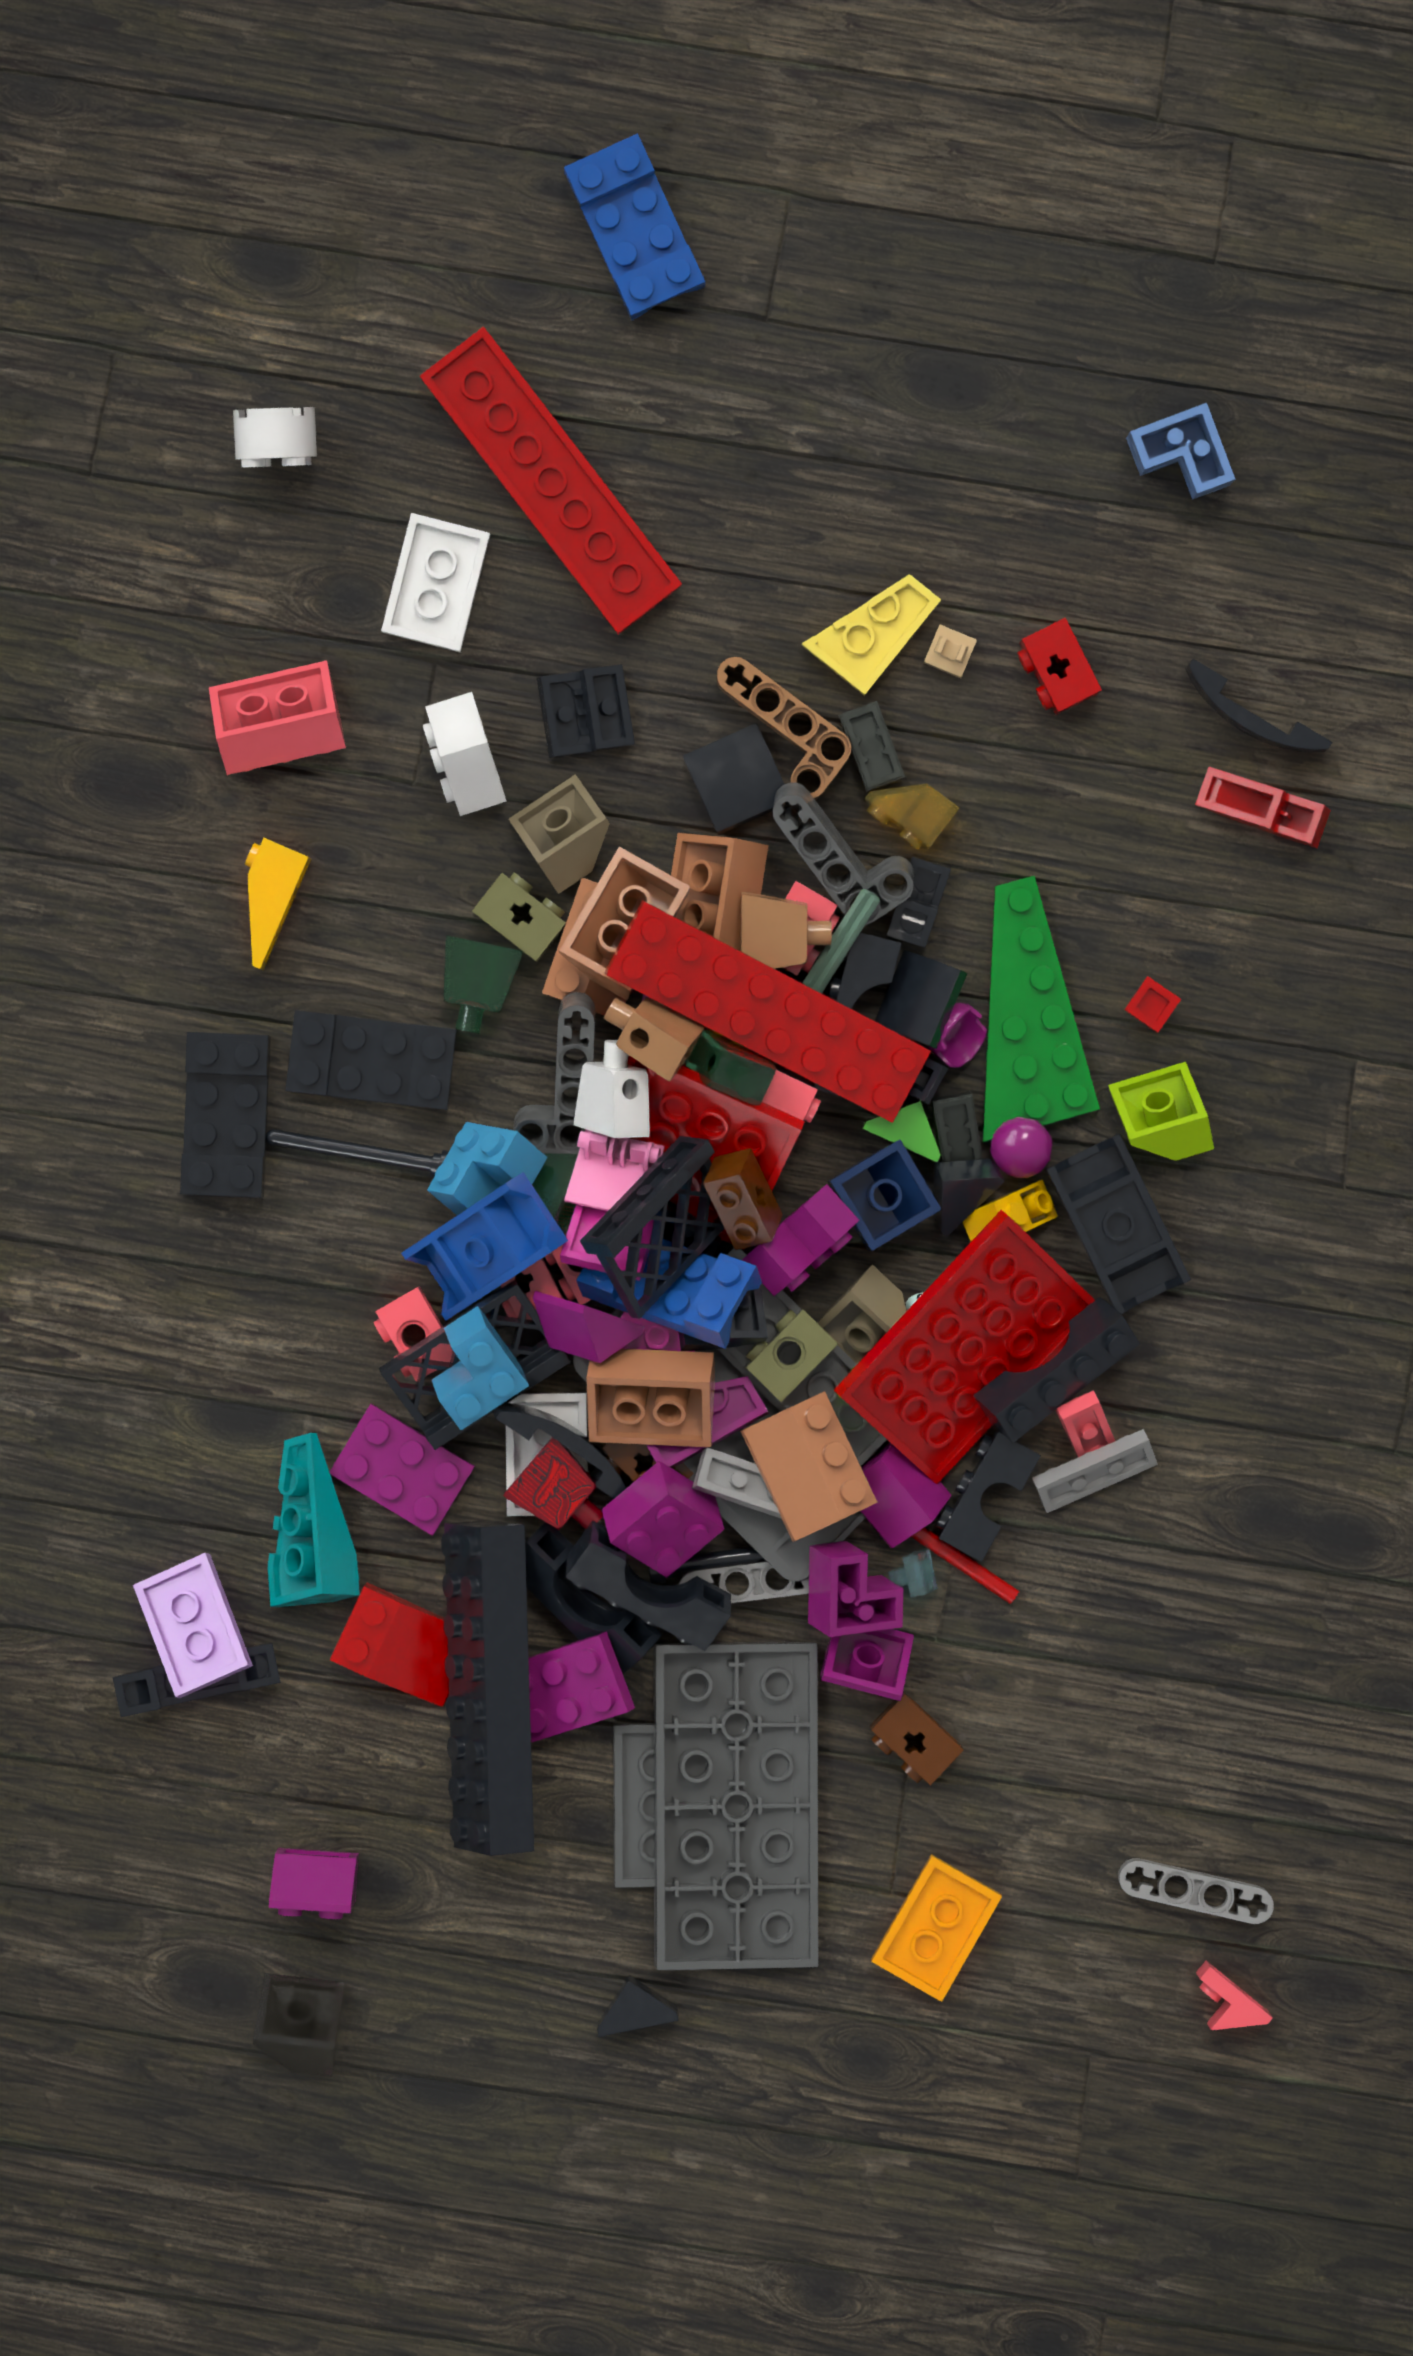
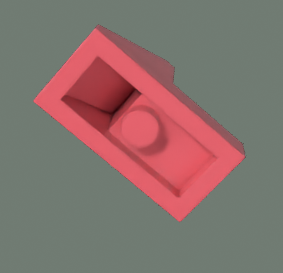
(1085, 1423)
(1237, 2009)

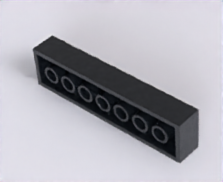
(488, 1687)

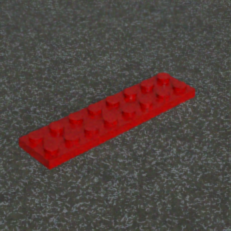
(550, 480)
(767, 1011)

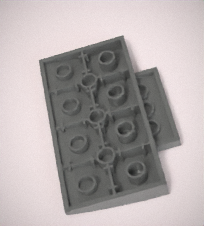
(724, 1805)

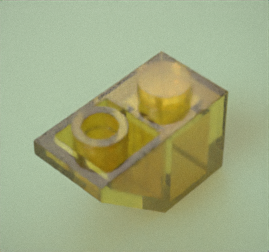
(915, 809)

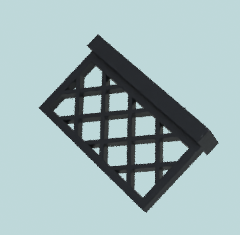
(647, 1202)
(536, 1362)

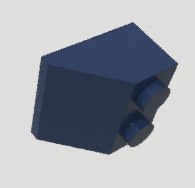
(885, 1195)

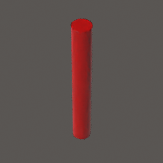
(966, 1565)

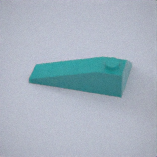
(314, 1546)

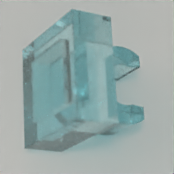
(916, 1573)

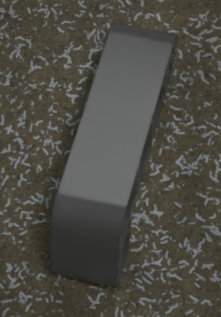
(837, 851)
(568, 1074)

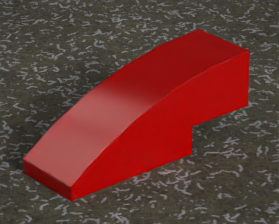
(1263, 807)

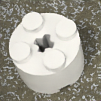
(275, 434)

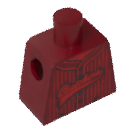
(555, 1488)

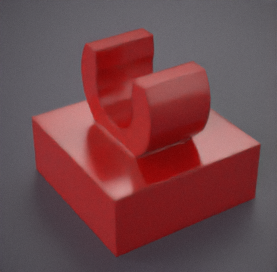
(1152, 1004)

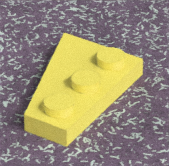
(873, 635)

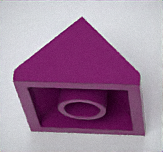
(583, 1329)
(904, 1496)
(869, 1662)

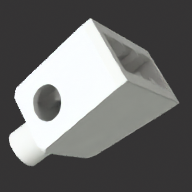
(613, 1096)

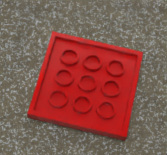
(731, 1125)

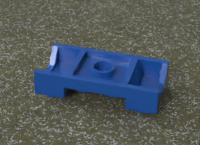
(634, 226)
(488, 1244)
(696, 1303)

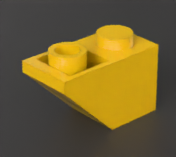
(1026, 1206)

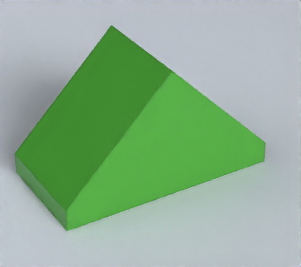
(910, 1127)

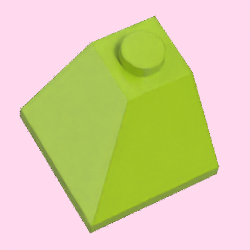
(1164, 1113)

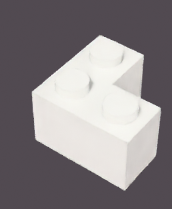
(463, 754)

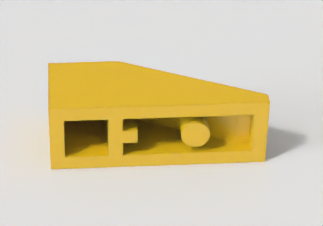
(272, 886)

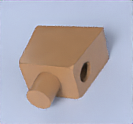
(778, 930)
(655, 1035)

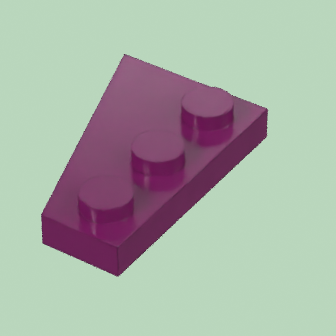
(734, 1408)

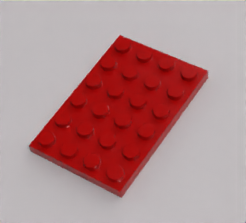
(984, 1315)

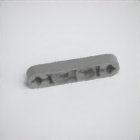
(757, 1584)
(1196, 1886)

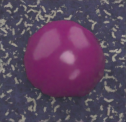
(961, 1036)
(1021, 1147)

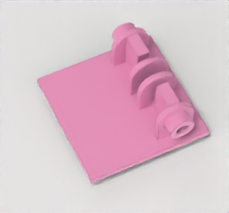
(608, 1168)

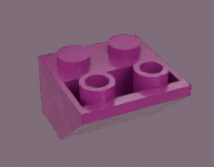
(314, 1882)

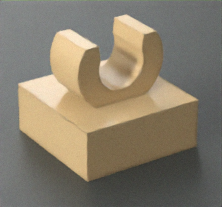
(950, 651)

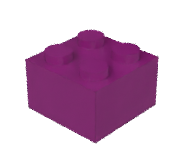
(662, 1519)

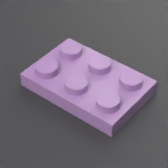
(192, 1625)

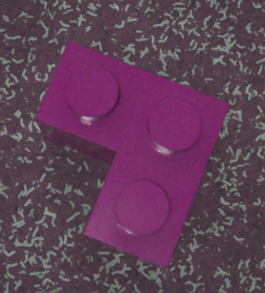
(803, 1241)
(844, 1597)

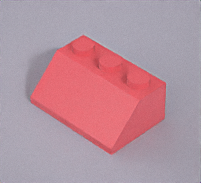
(276, 718)

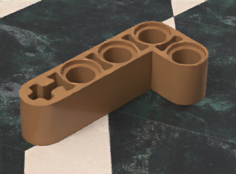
(779, 719)

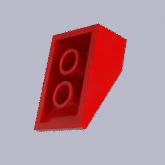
(395, 1645)

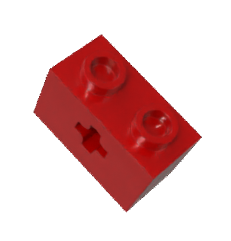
(1059, 643)

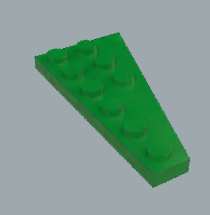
(1032, 1036)

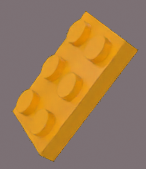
(936, 1927)

